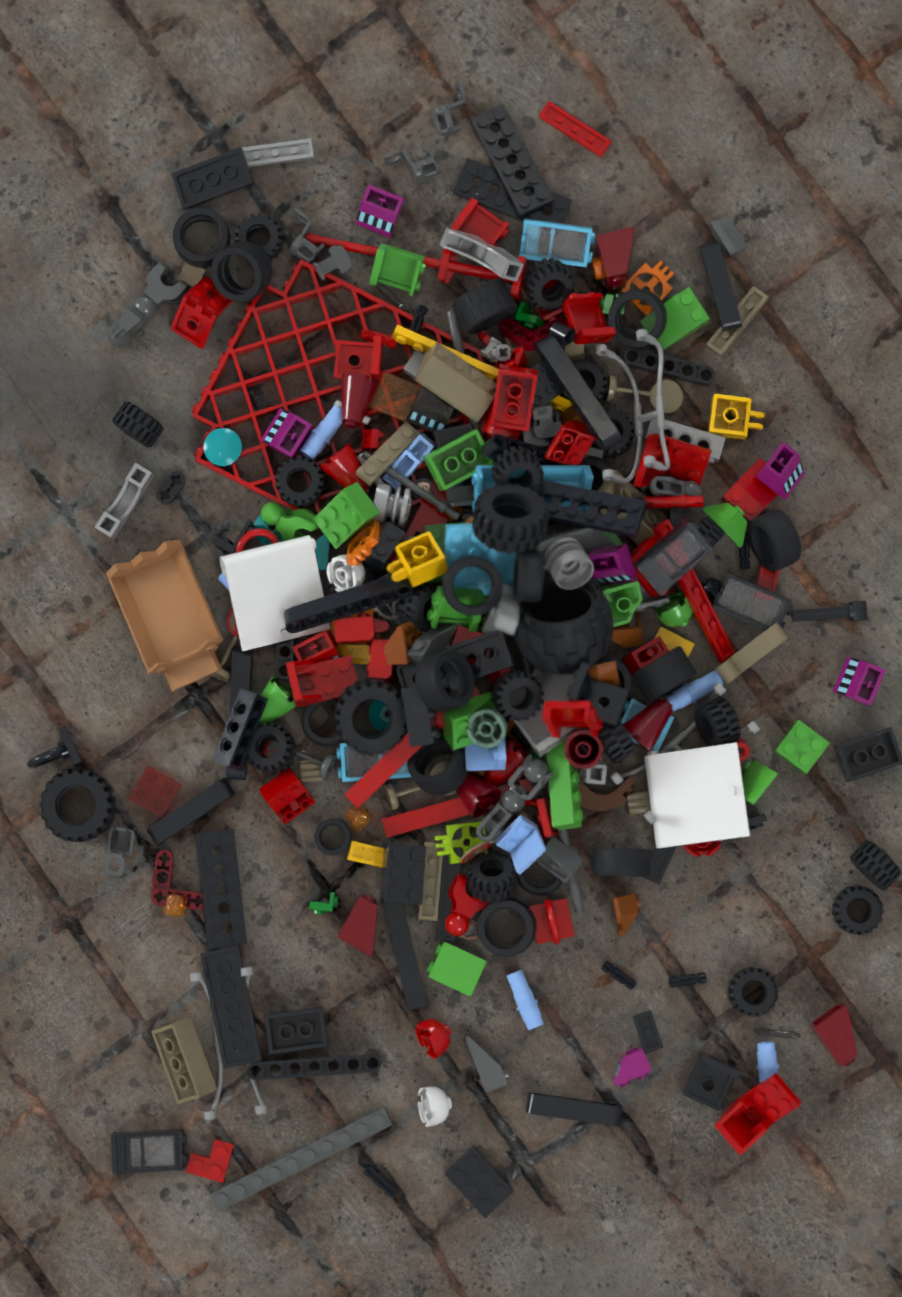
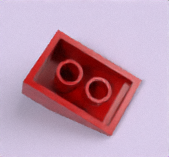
(514, 397)
(750, 493)

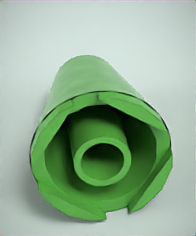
(279, 700)

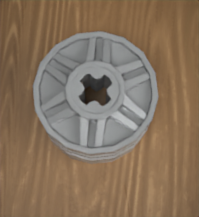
(392, 504)
(568, 563)

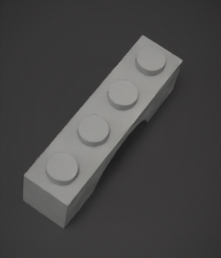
(130, 494)

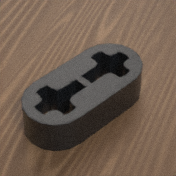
(167, 485)

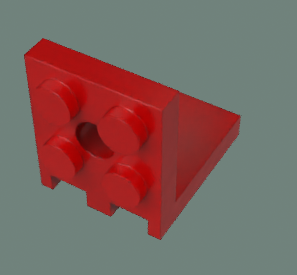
(201, 309)
(368, 353)

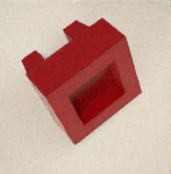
(370, 439)

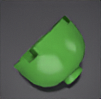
(675, 612)

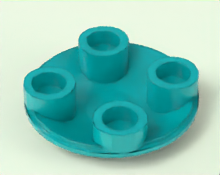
(222, 447)

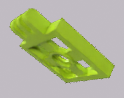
(448, 844)

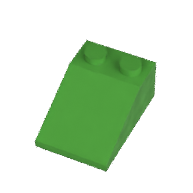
(683, 318)
(456, 720)
(756, 780)

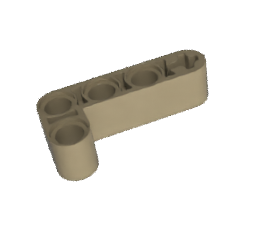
(751, 653)

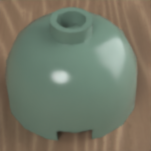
(487, 728)

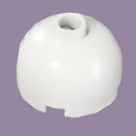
(344, 575)
(433, 1105)

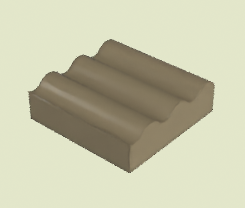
(191, 275)
(310, 771)
(638, 802)

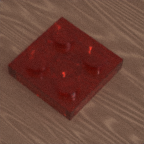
(155, 791)

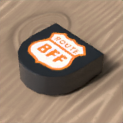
(425, 484)

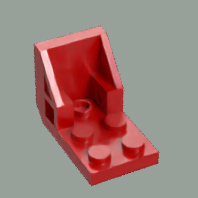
(686, 460)
(320, 681)
(755, 1112)

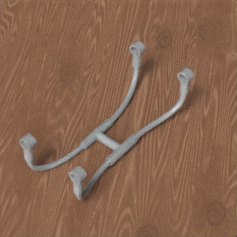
(649, 461)
(673, 745)
(211, 1114)

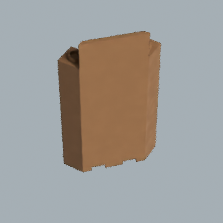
(167, 614)

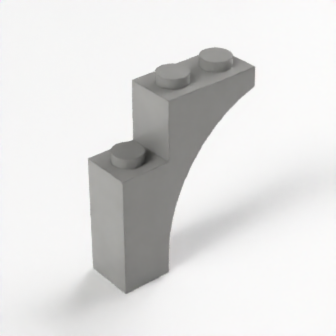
(488, 255)

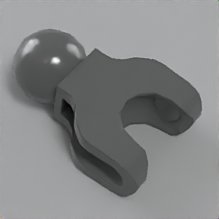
(671, 487)

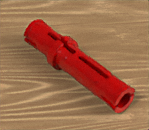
(674, 501)

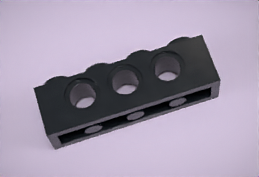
(240, 729)

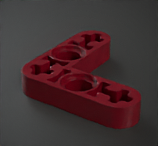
(511, 330)
(166, 887)

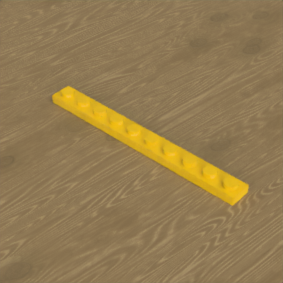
(423, 343)

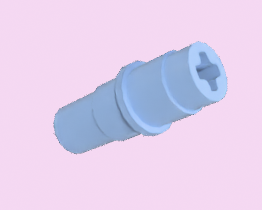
(322, 434)
(693, 691)
(525, 1000)
(766, 1059)

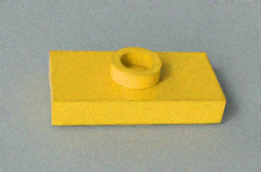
(359, 653)
(365, 854)

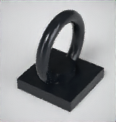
(65, 748)

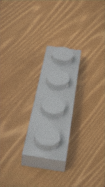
(279, 152)

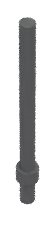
(442, 506)

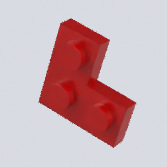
(213, 1166)

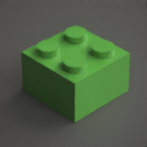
(801, 747)

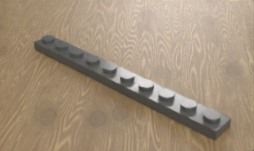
(300, 1159)

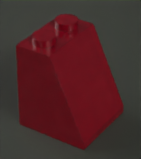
(615, 254)
(361, 925)
(836, 1034)

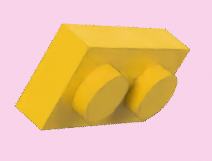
(673, 640)

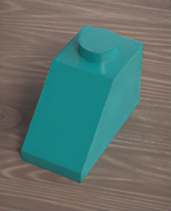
(322, 553)

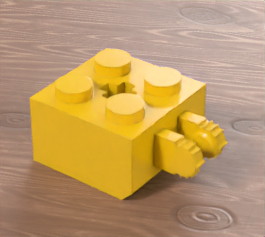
(739, 409)
(418, 560)

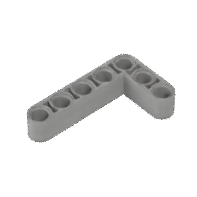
(504, 614)

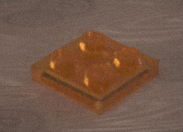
(395, 397)

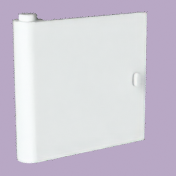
(266, 584)
(696, 795)

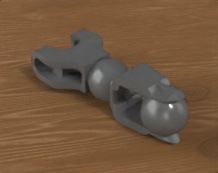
(145, 306)
(514, 798)

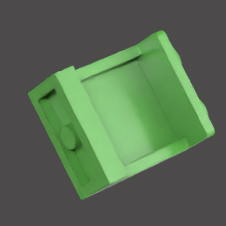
(397, 268)
(444, 613)
(456, 968)

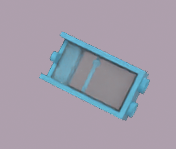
(557, 241)
(356, 765)

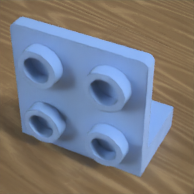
(482, 758)
(522, 842)

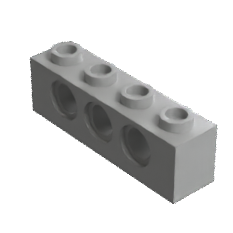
(694, 435)

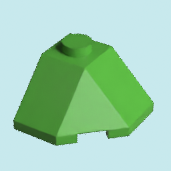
(730, 520)
(622, 600)

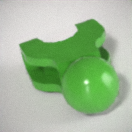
(288, 521)

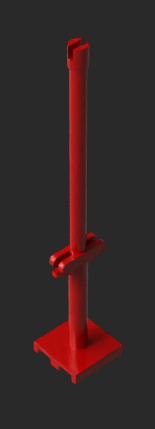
(447, 264)

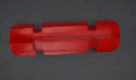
(367, 334)

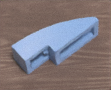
(411, 459)

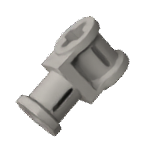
(495, 350)

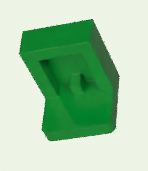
(607, 301)
(524, 318)
(321, 907)

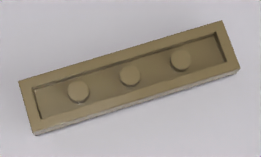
(747, 310)
(387, 454)
(432, 883)

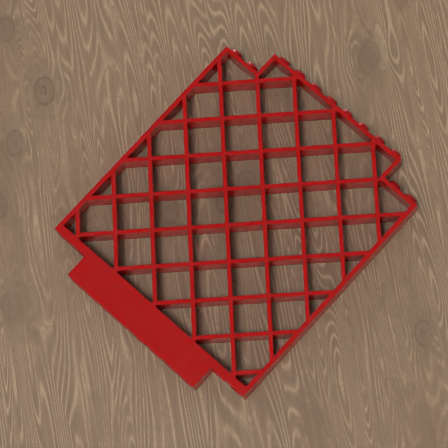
(427, 512)

